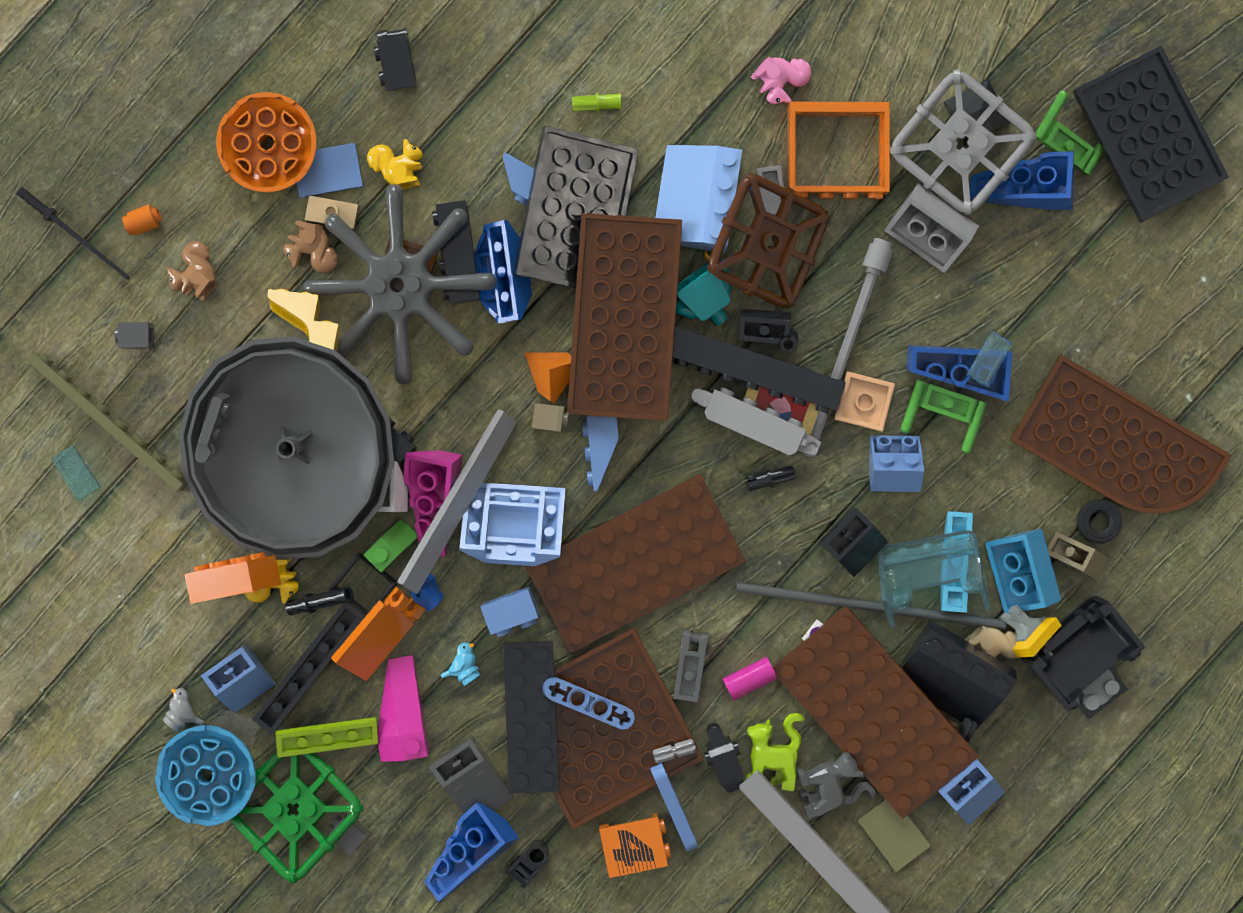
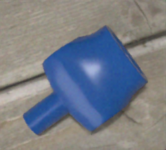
(429, 594)

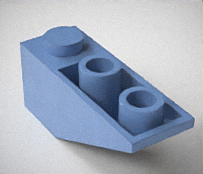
(602, 442)

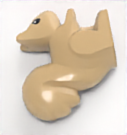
(993, 641)

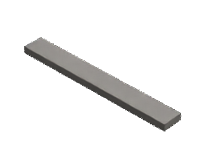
(457, 502)
(811, 845)

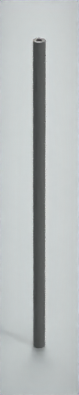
(869, 605)

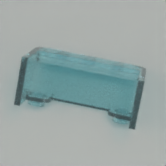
(930, 564)

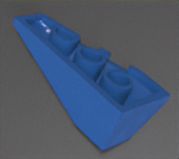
(1033, 183)
(475, 843)

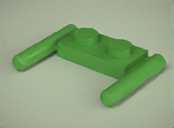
(1061, 139)
(947, 404)

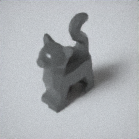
(828, 790)

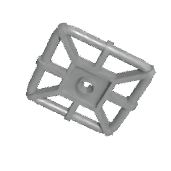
(979, 142)

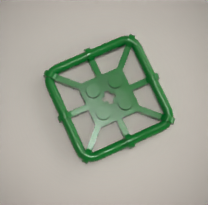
(295, 826)

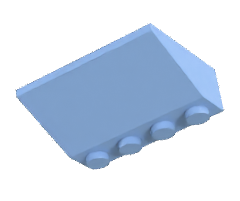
(699, 190)

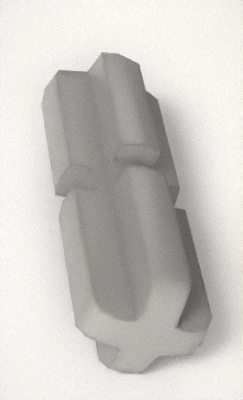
(680, 749)

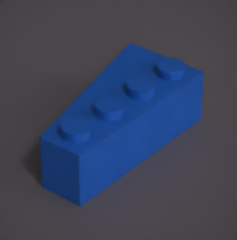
(952, 366)

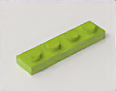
(326, 737)

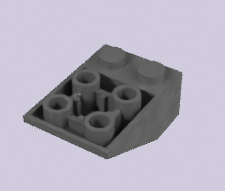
(470, 777)

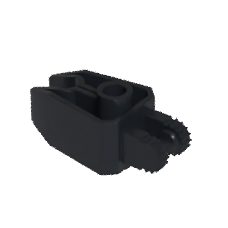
(723, 756)

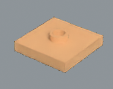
(864, 401)

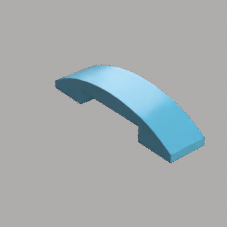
(952, 595)

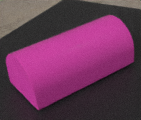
(750, 678)

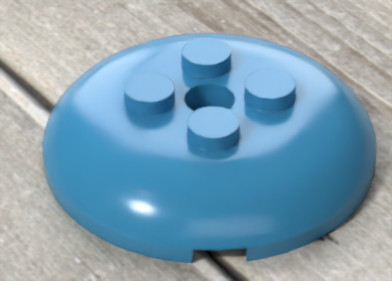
(188, 792)

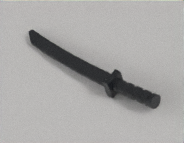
(48, 213)

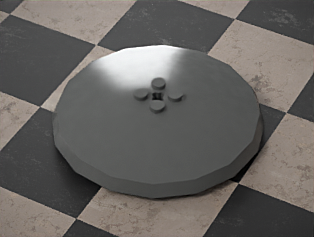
(258, 486)

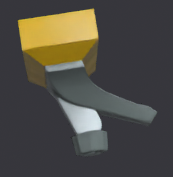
(1031, 632)

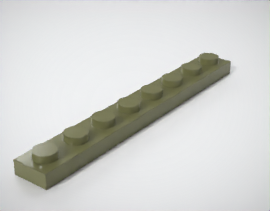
(99, 413)

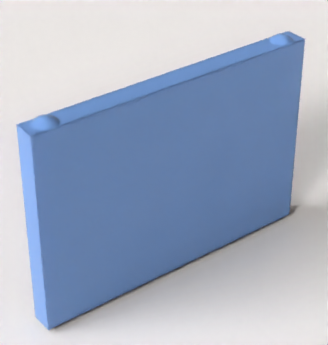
(332, 171)

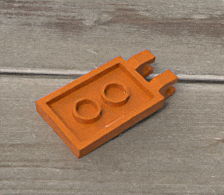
(378, 634)

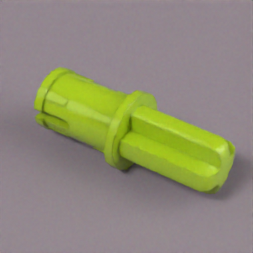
(596, 102)

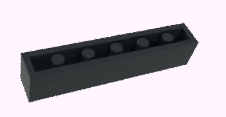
(309, 667)

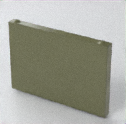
(894, 837)

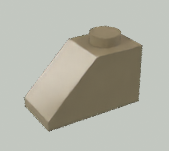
(1077, 555)

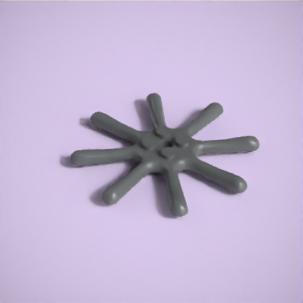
(417, 283)

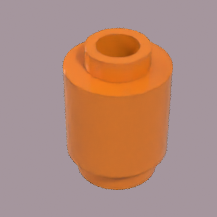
(142, 220)

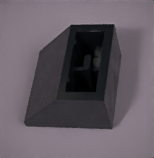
(853, 541)

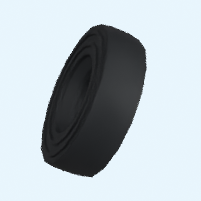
(1114, 523)

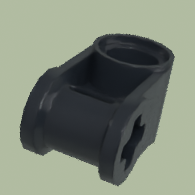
(525, 866)

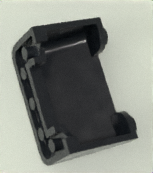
(1083, 650)

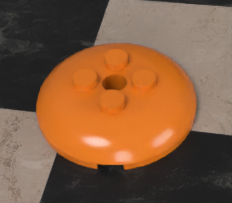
(246, 128)

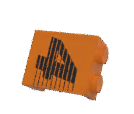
(634, 846)

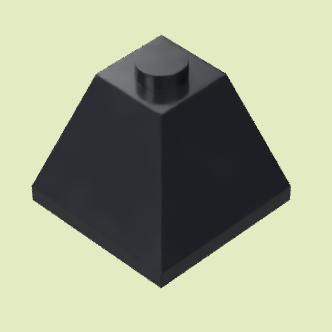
(976, 106)

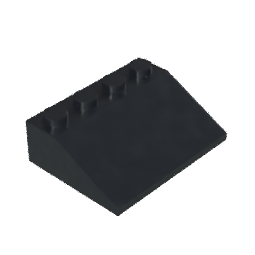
(958, 674)

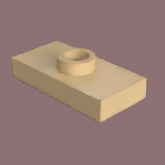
(320, 208)

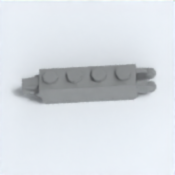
(755, 423)

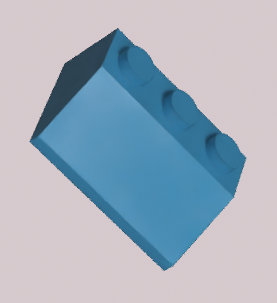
(1023, 571)

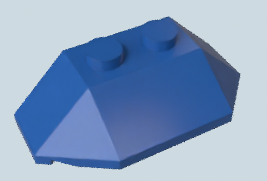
(497, 255)

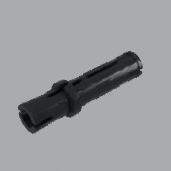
(310, 603)

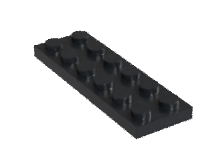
(530, 717)

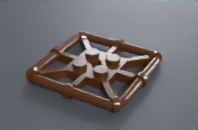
(755, 246)

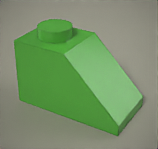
(391, 545)

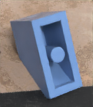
(519, 177)

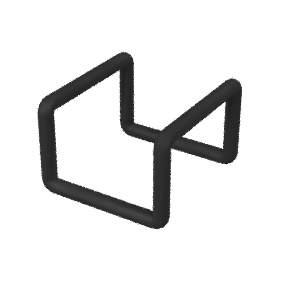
(393, 582)

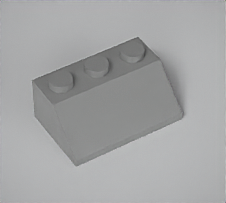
(931, 228)

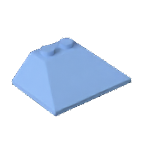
(514, 524)

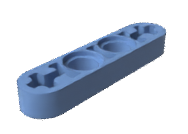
(588, 704)
(674, 807)

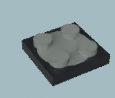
(1101, 693)

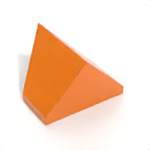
(550, 372)

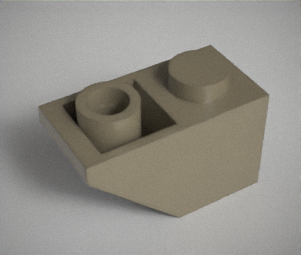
(550, 417)

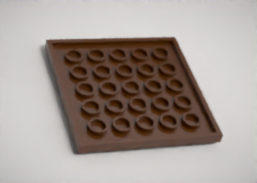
(605, 763)

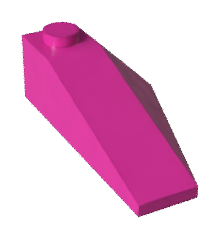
(429, 481)
(401, 720)

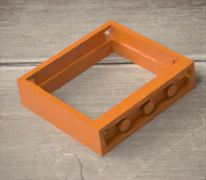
(879, 109)

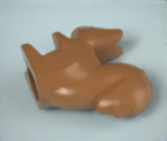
(311, 241)
(198, 275)

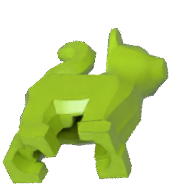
(776, 757)

